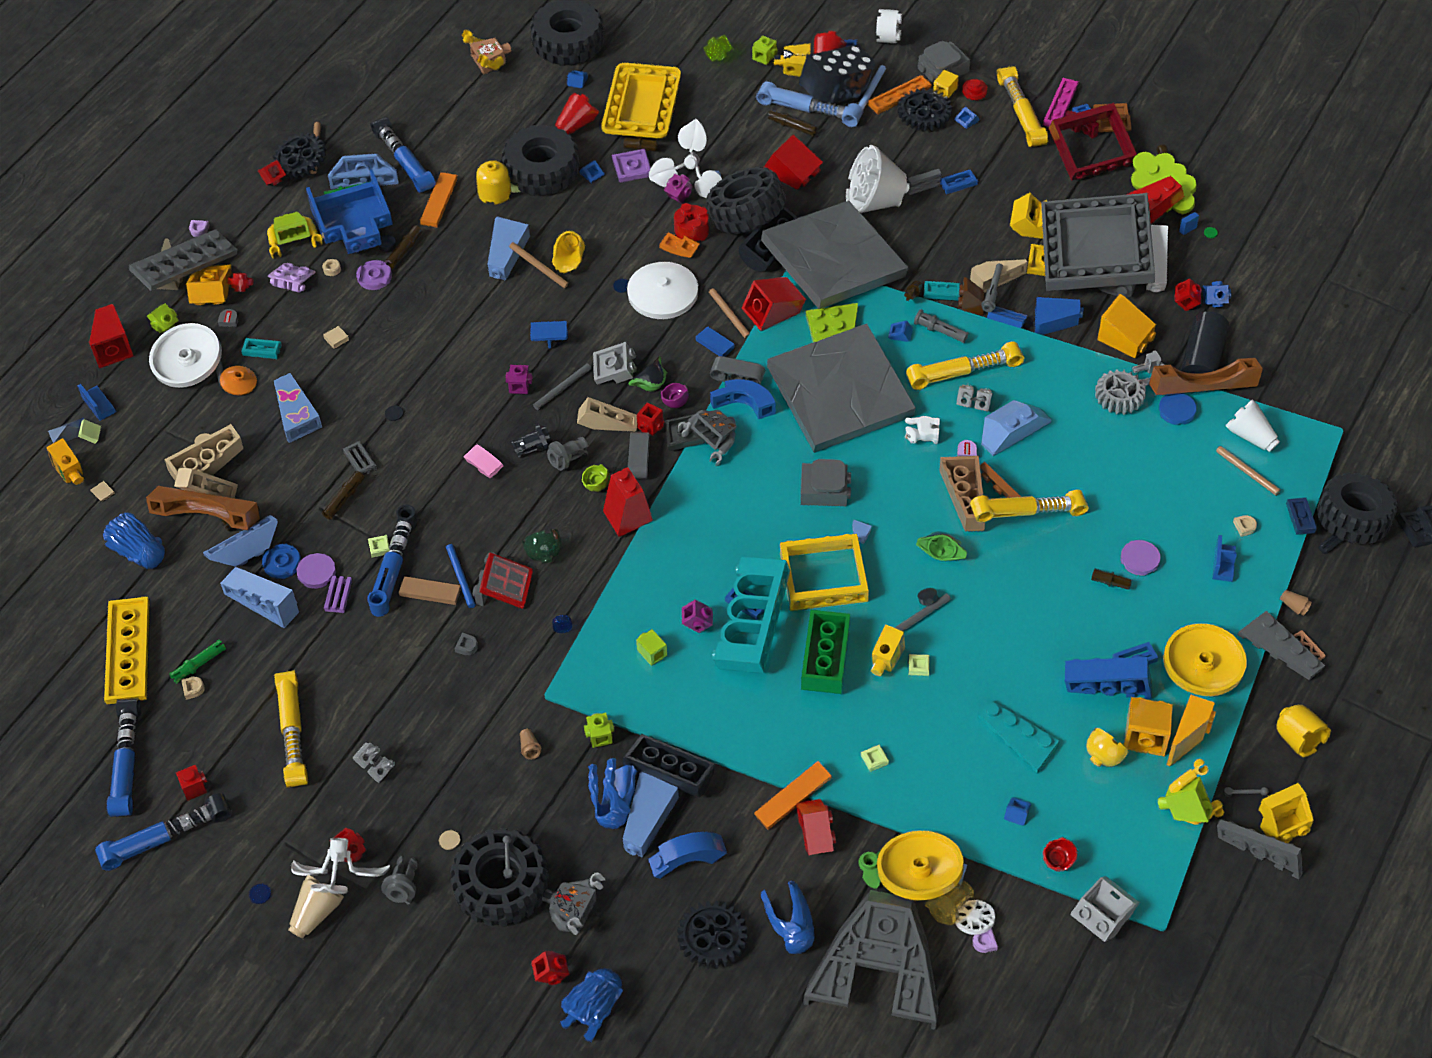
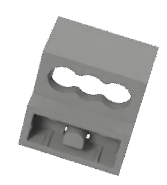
(1118, 906)

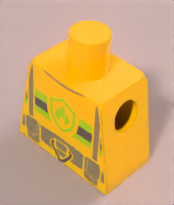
(887, 650)

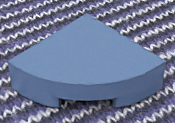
(862, 530)

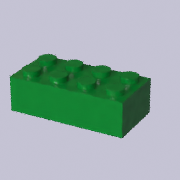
(825, 651)

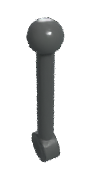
(1229, 791)
(507, 872)

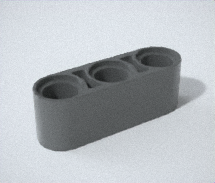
(731, 369)
(639, 454)

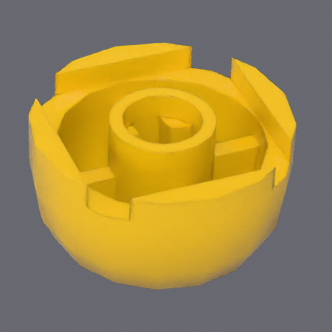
(1104, 749)

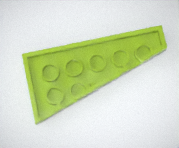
(831, 320)

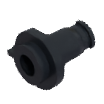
(532, 441)

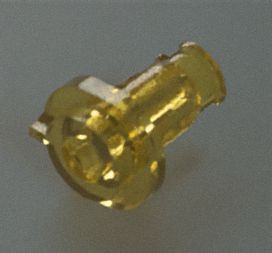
(946, 907)

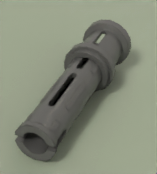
(934, 323)

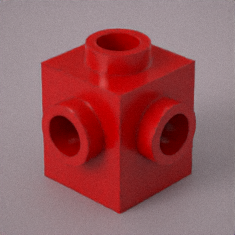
(1188, 294)
(650, 419)
(355, 844)
(550, 967)

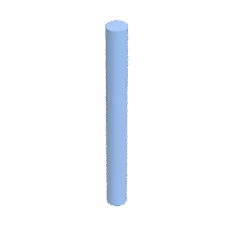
(872, 86)

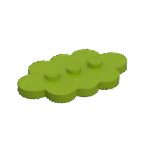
(1154, 168)

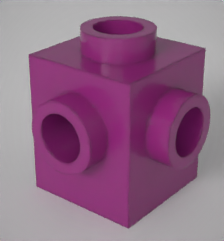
(678, 188)
(518, 379)
(697, 616)

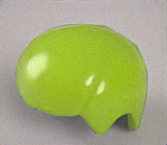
(596, 478)

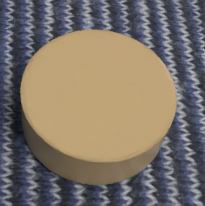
(331, 267)

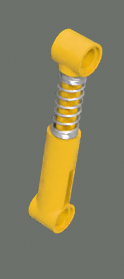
(1034, 132)
(921, 375)
(986, 509)
(290, 722)

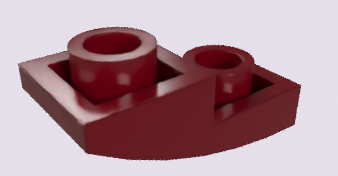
(1090, 129)

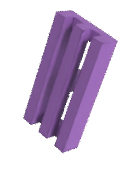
(340, 581)

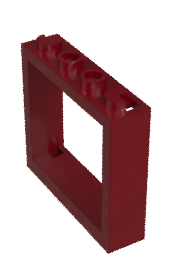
(1107, 111)

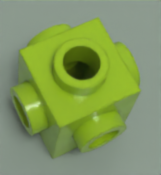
(764, 50)
(163, 318)
(599, 729)

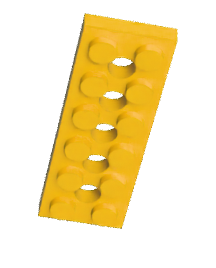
(117, 643)

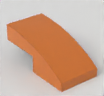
(682, 247)

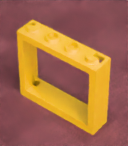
(825, 597)

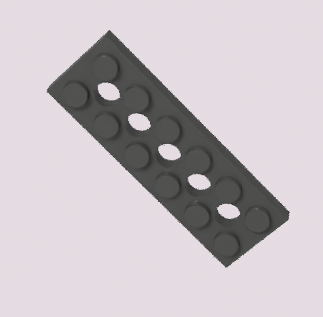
(176, 256)

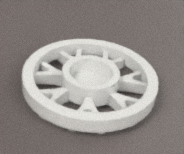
(975, 917)

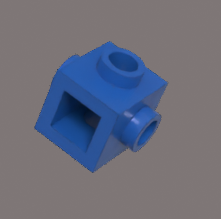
(1210, 294)

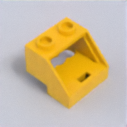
(1021, 220)
(1286, 814)

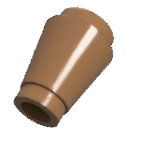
(1298, 603)
(529, 744)

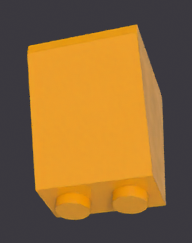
(1126, 327)
(1148, 726)

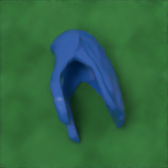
(134, 541)
(617, 794)
(799, 931)
(592, 1000)

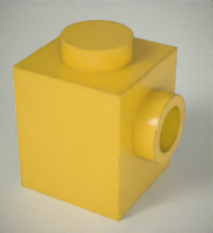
(946, 83)

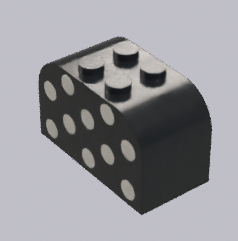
(837, 74)

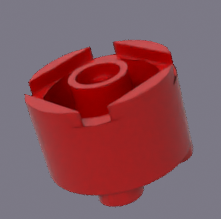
(691, 222)

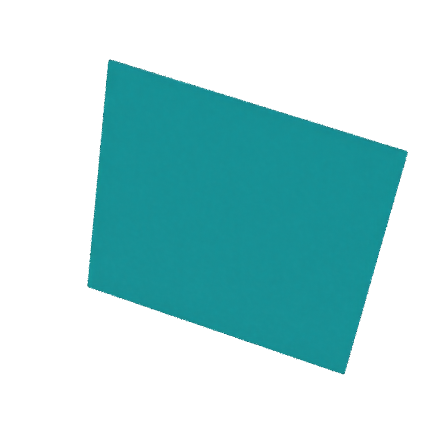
(1013, 611)

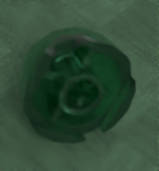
(543, 546)

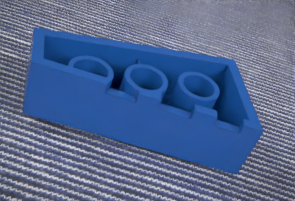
(1109, 676)

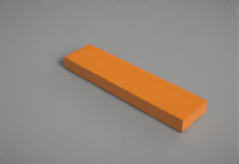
(892, 97)
(438, 199)
(794, 793)

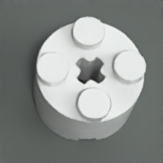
(888, 26)

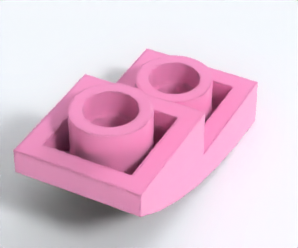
(484, 461)

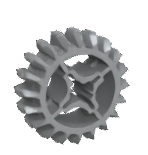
(1118, 396)

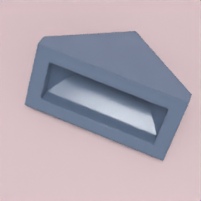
(67, 431)

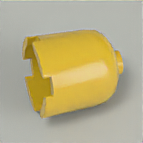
(493, 182)
(1302, 729)

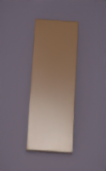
(430, 590)

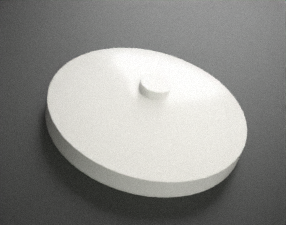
(662, 290)
(185, 355)

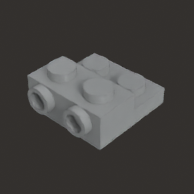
(614, 364)

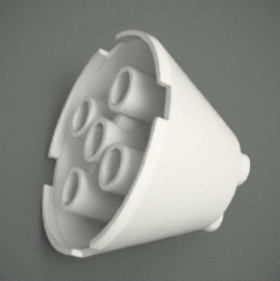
(875, 181)

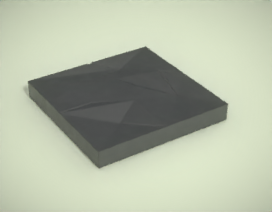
(1097, 242)
(834, 254)
(840, 387)

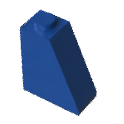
(1056, 314)

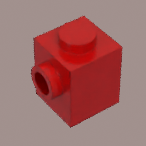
(272, 173)
(192, 782)

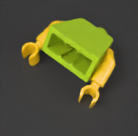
(291, 228)
(1189, 799)

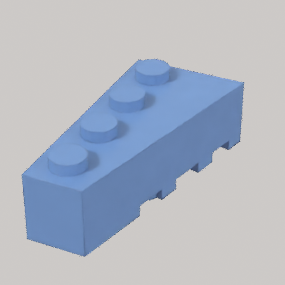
(261, 596)

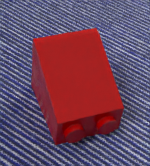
(794, 163)
(772, 302)
(108, 338)
(626, 503)

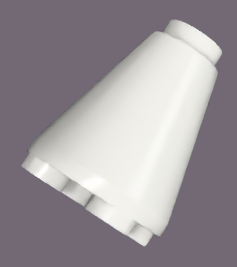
(1254, 427)

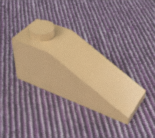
(983, 273)
(605, 417)
(204, 483)

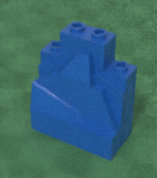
(352, 215)

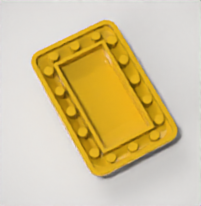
(641, 100)

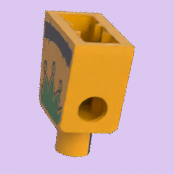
(67, 466)

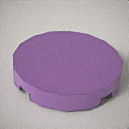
(374, 275)
(1140, 557)
(316, 570)

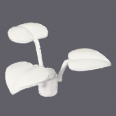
(692, 137)
(337, 853)

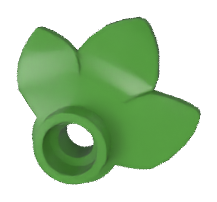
(870, 872)

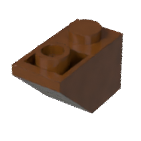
(971, 297)

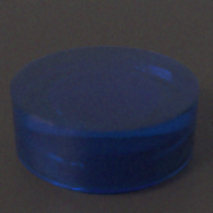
(562, 624)

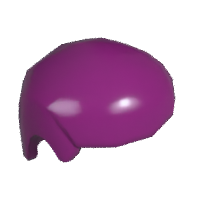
(675, 395)

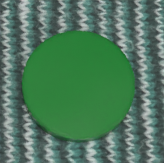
(1210, 232)

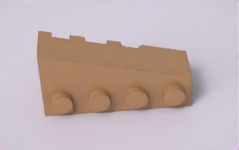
(963, 483)

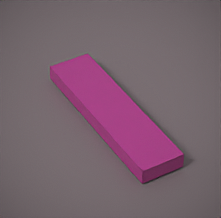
(1061, 100)

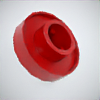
(974, 89)
(240, 281)

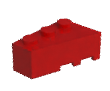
(1161, 196)

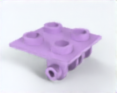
(290, 277)

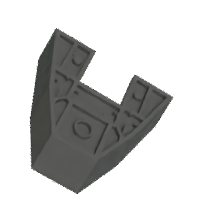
(881, 936)

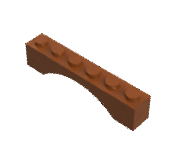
(1239, 374)
(171, 501)

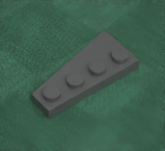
(1277, 640)
(1262, 846)

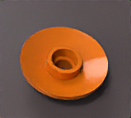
(238, 380)

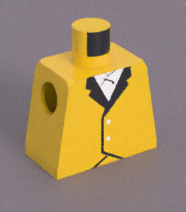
(793, 59)

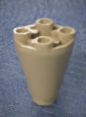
(312, 908)

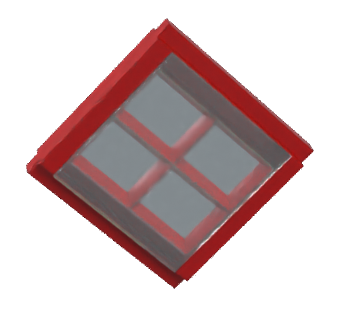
(506, 580)

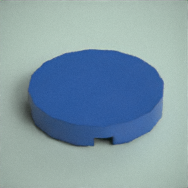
(1177, 408)
(281, 561)

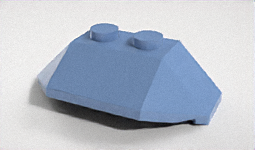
(355, 170)
(1011, 425)
(245, 544)

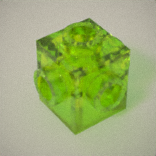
(717, 48)

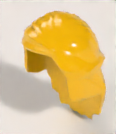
(568, 251)

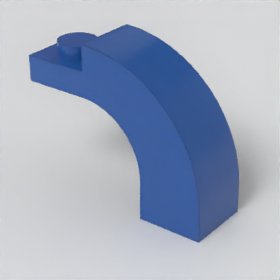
(745, 392)
(687, 848)

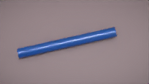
(460, 576)

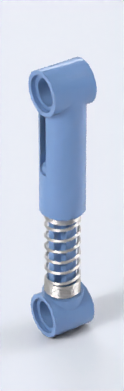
(771, 94)

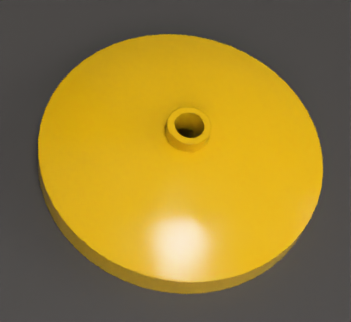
(1204, 659)
(920, 865)

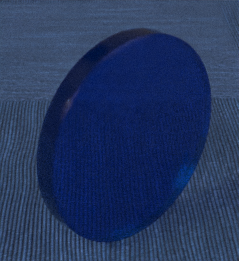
(621, 285)
(259, 893)

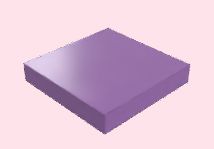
(631, 165)

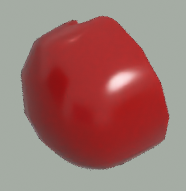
(1060, 854)

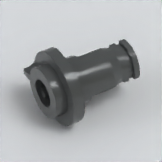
(561, 454)
(400, 886)

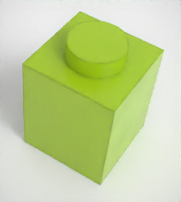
(651, 647)

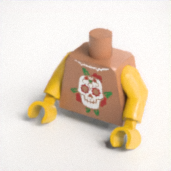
(486, 53)

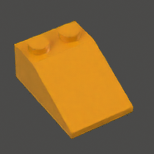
(209, 285)
(1194, 724)

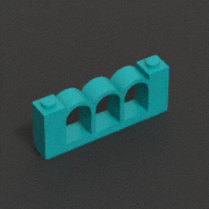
(746, 656)

